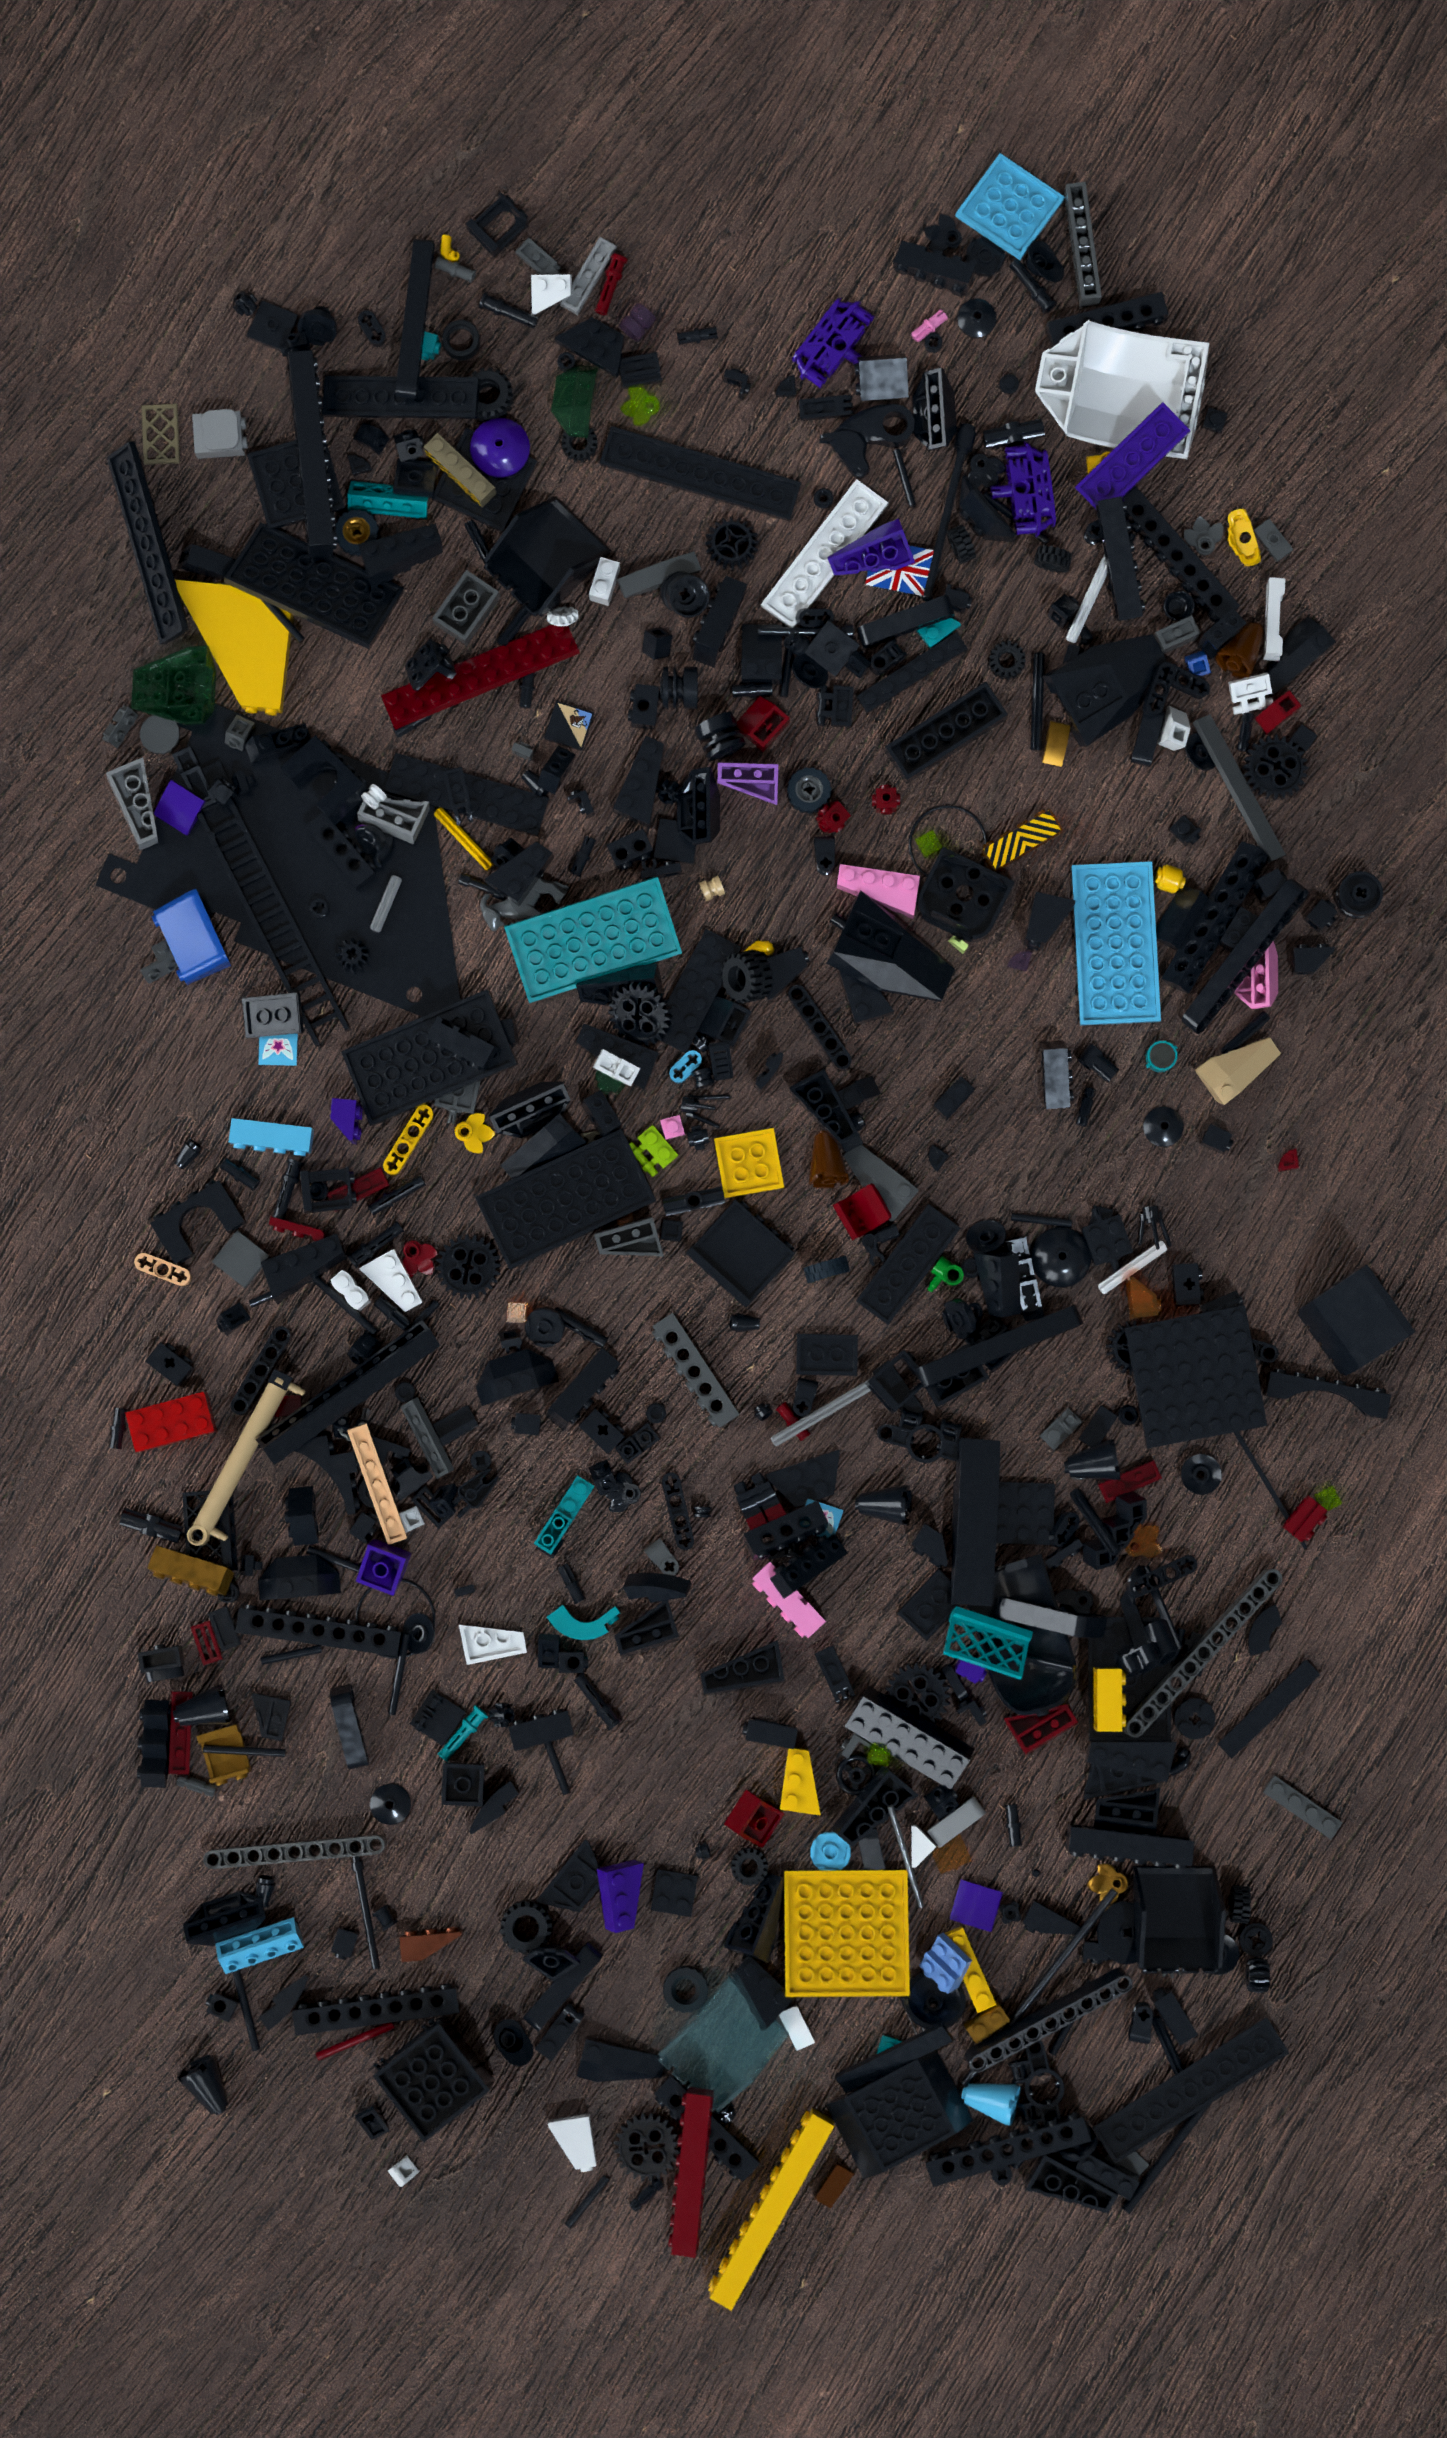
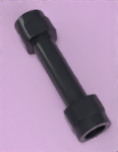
(466, 880)

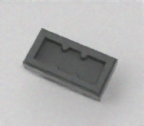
(1273, 540)

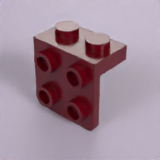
(862, 1211)

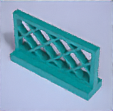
(990, 1629)

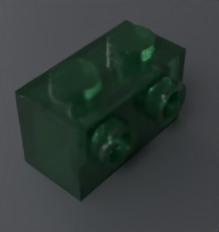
(608, 1084)

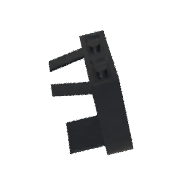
(975, 920)

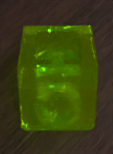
(878, 1756)

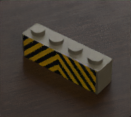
(460, 470)

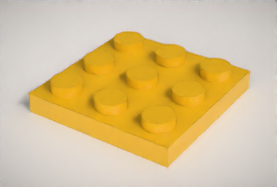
(749, 1163)

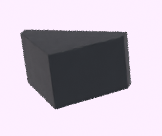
(372, 2121)

